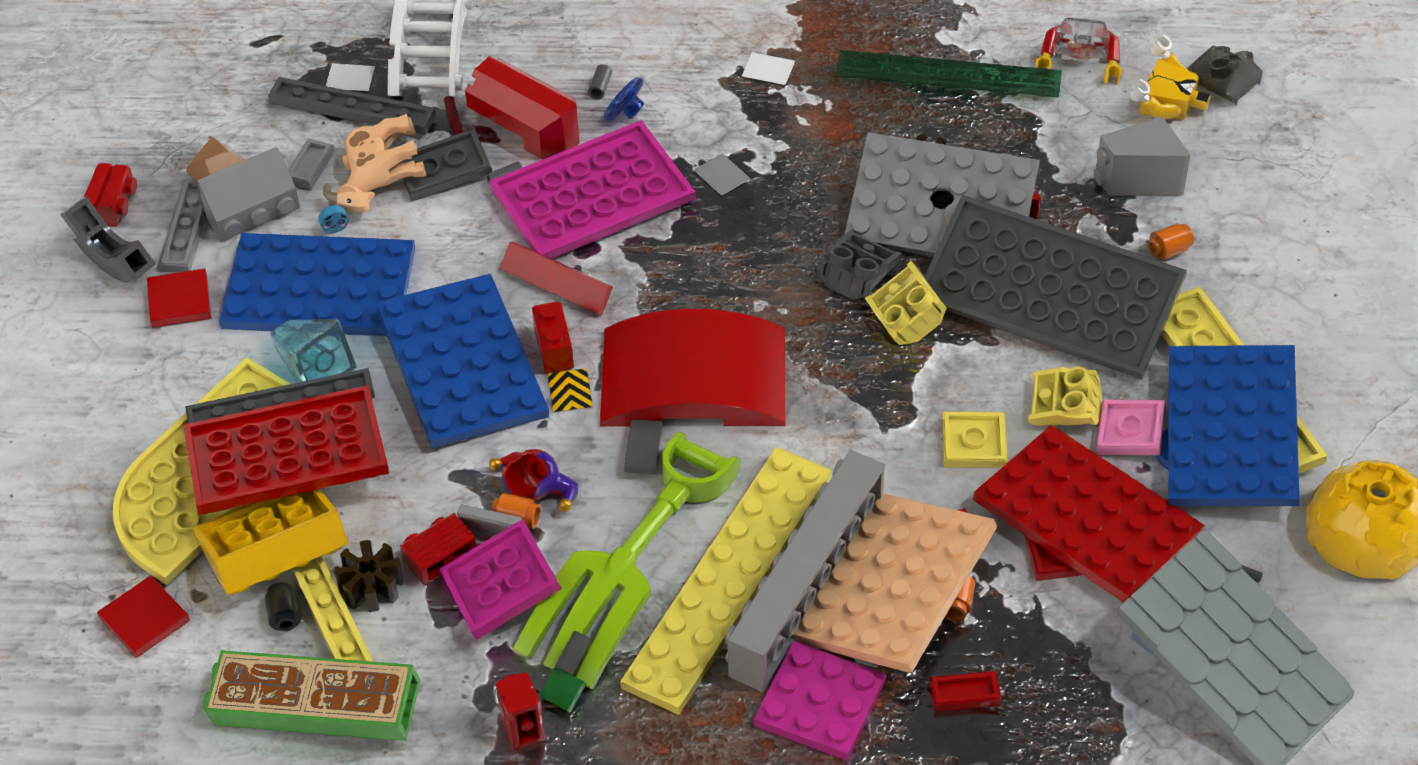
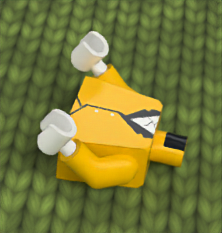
(1169, 88)

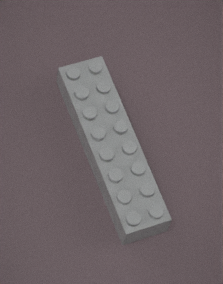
(799, 573)

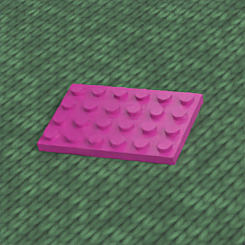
(592, 190)

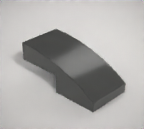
(643, 447)

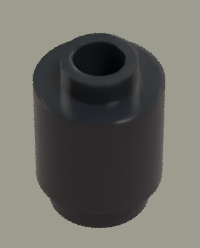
(282, 606)

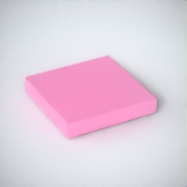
(1131, 427)

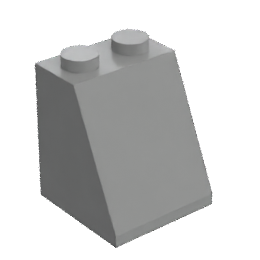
(1142, 161)

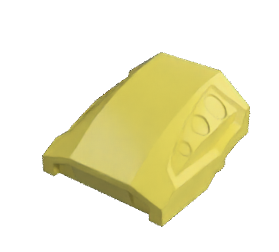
(907, 306)
(1066, 397)

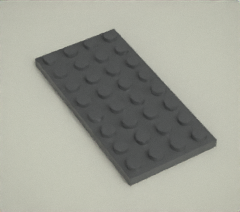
(1054, 286)

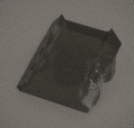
(1226, 72)

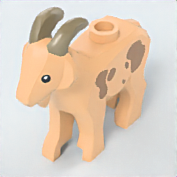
(374, 163)

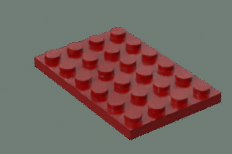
(284, 450)
(1087, 513)

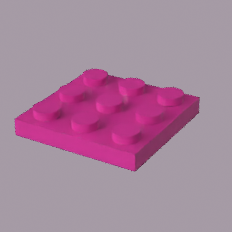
(500, 579)
(820, 700)

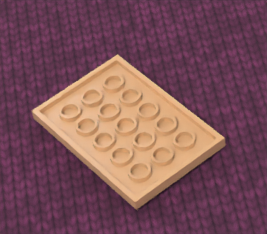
(895, 582)

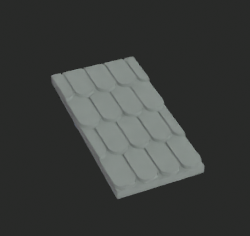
(1236, 652)

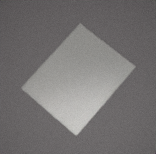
(722, 174)

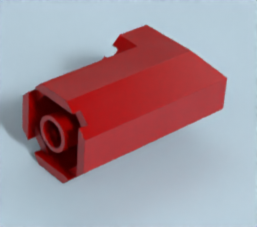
(524, 106)

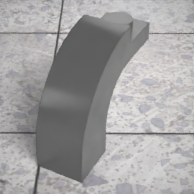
(103, 247)

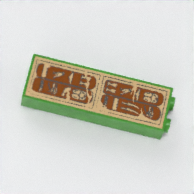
(312, 695)

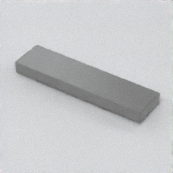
(184, 230)

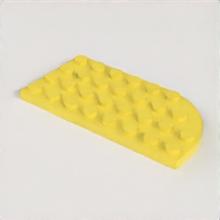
(156, 494)

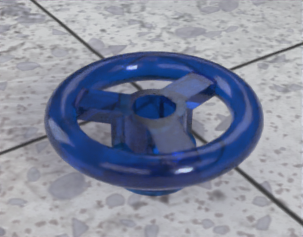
(626, 101)

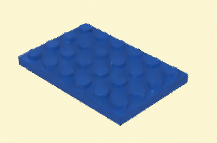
(314, 279)
(462, 360)
(1233, 426)

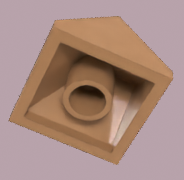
(212, 158)

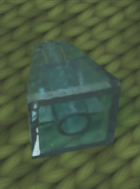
(313, 348)

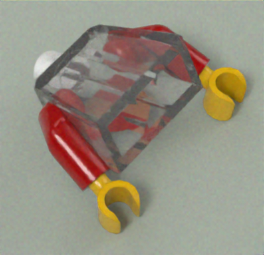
(1082, 41)

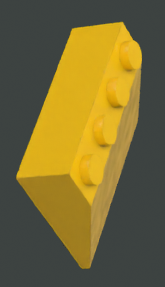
(270, 538)

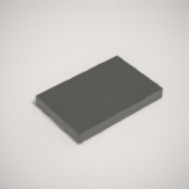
(448, 164)

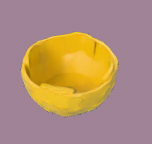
(1361, 530)

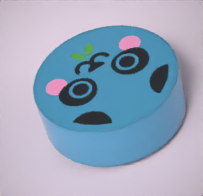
(333, 219)

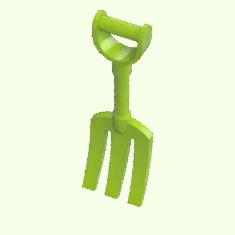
(618, 570)

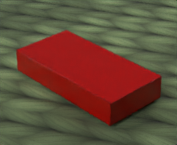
(965, 691)

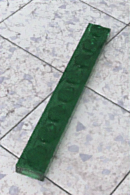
(949, 73)

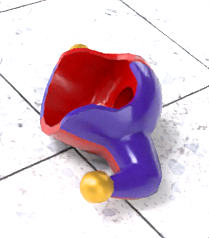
(535, 476)

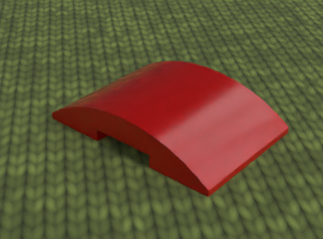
(694, 368)

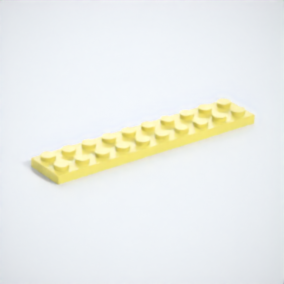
(724, 581)

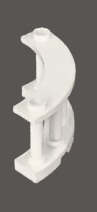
(403, 26)

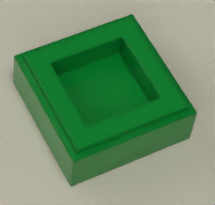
(562, 689)

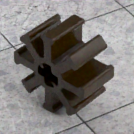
(369, 575)

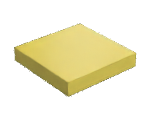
(974, 439)

